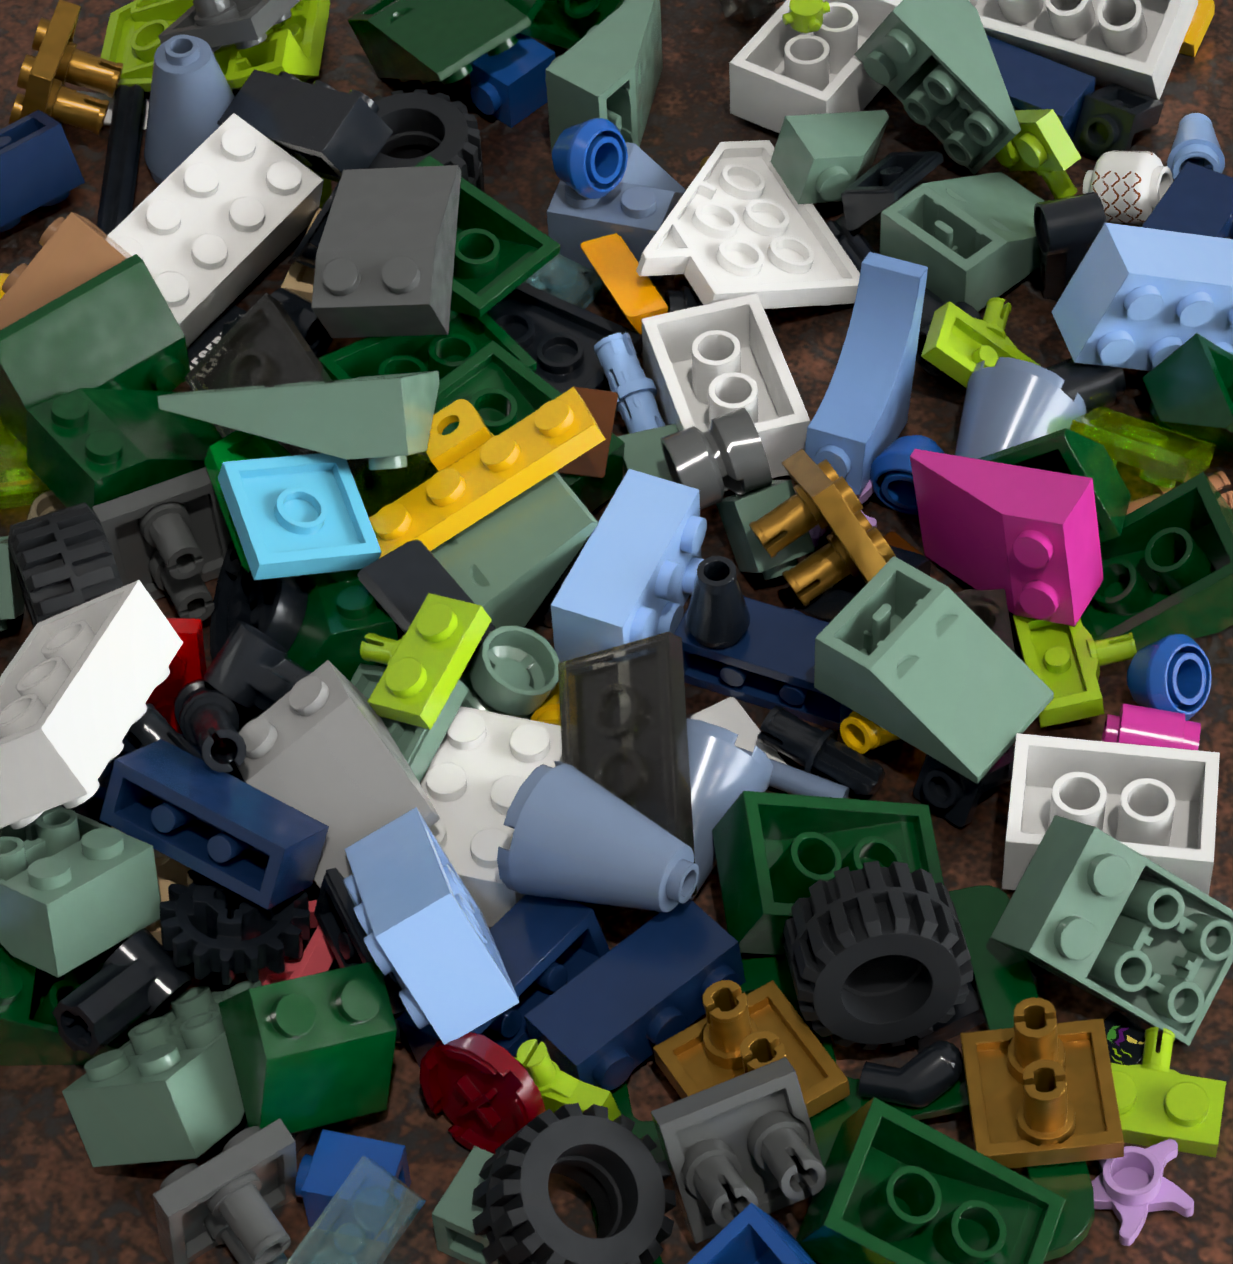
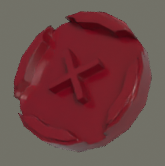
(479, 1090)

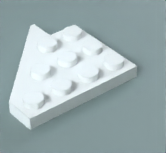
(748, 235)

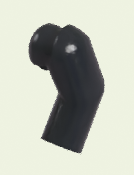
(918, 1081)

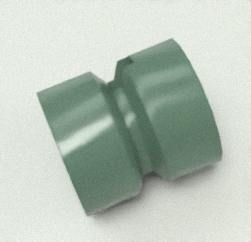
(511, 673)

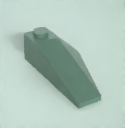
(345, 418)

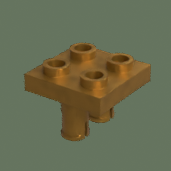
(61, 63)
(829, 502)
(744, 1035)
(1042, 1090)

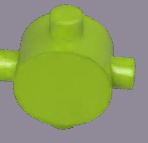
(806, 15)

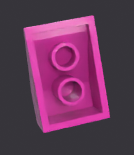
(1012, 531)

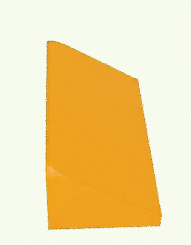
(617, 270)

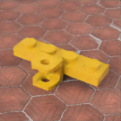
(483, 469)

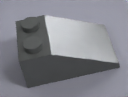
(388, 253)

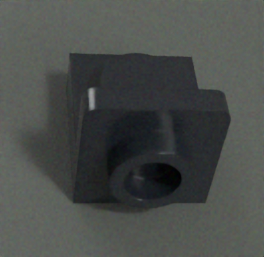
(1112, 118)
(953, 793)

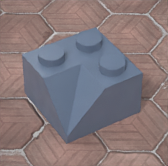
(631, 209)

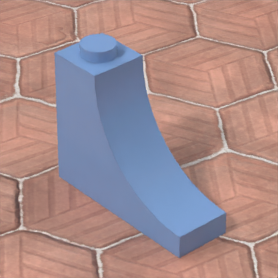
(874, 372)

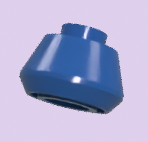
(590, 157)
(893, 476)
(1170, 675)

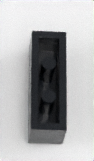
(312, 121)

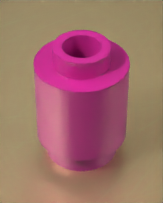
(1151, 728)

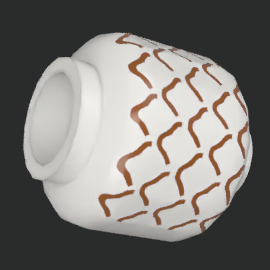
(1128, 185)

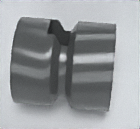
(718, 459)

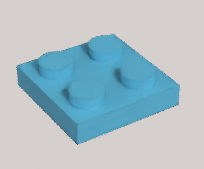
(298, 515)

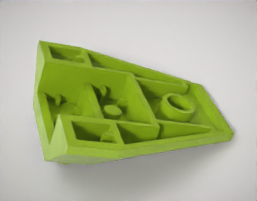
(290, 45)

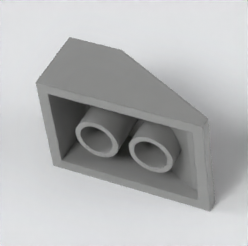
(333, 762)

